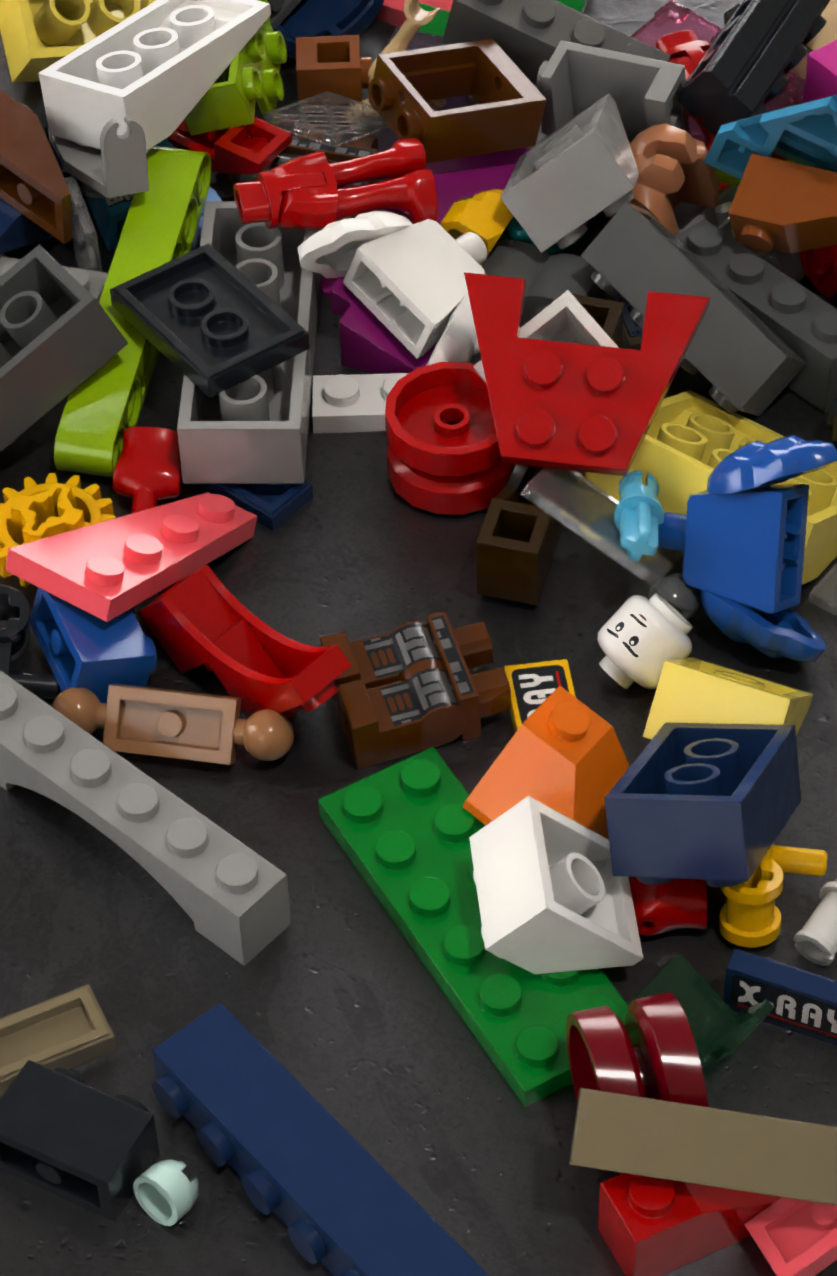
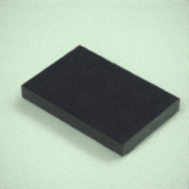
(209, 320)

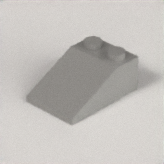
(573, 177)

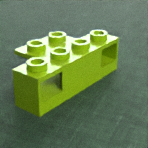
(247, 80)

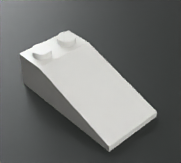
(147, 68)

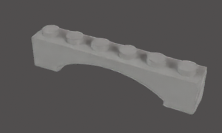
(216, 879)

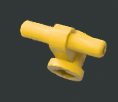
(750, 910)

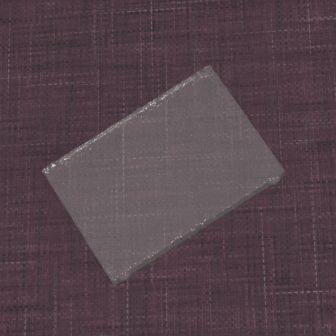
(591, 515)

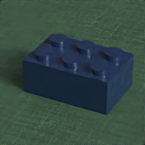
(703, 802)

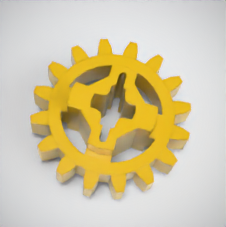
(48, 511)

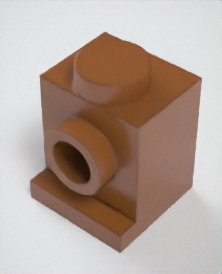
(331, 66)

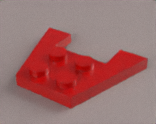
(572, 400)

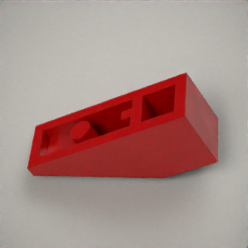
(671, 1223)

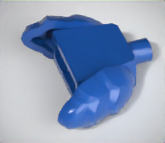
(749, 543)

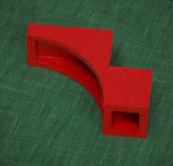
(207, 625)

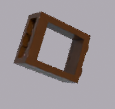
(507, 101)

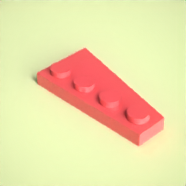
(132, 556)

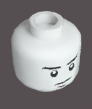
(641, 639)

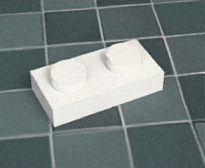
(351, 402)

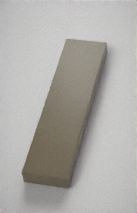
(705, 1146)

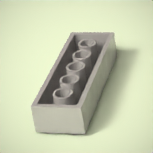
(262, 424)

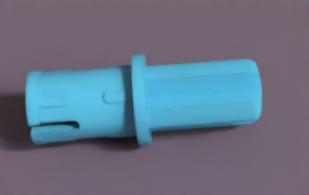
(638, 515)

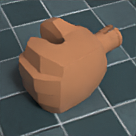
(671, 173)

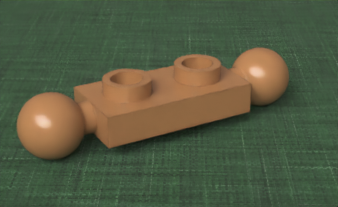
(177, 723)

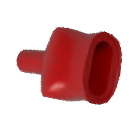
(148, 467)
(669, 905)

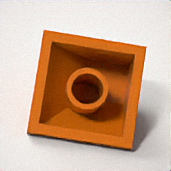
(559, 758)

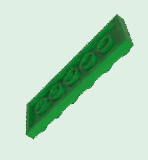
(416, 856)

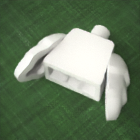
(405, 277)

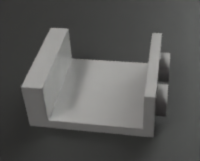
(639, 85)

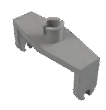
(112, 171)

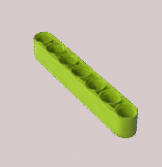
(155, 232)

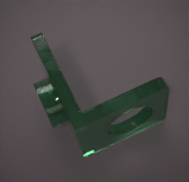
(712, 1022)

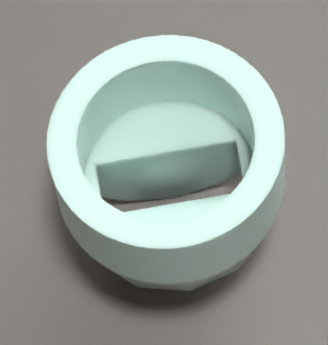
(166, 1191)

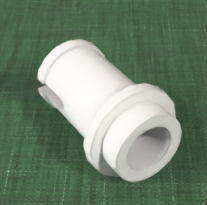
(819, 935)

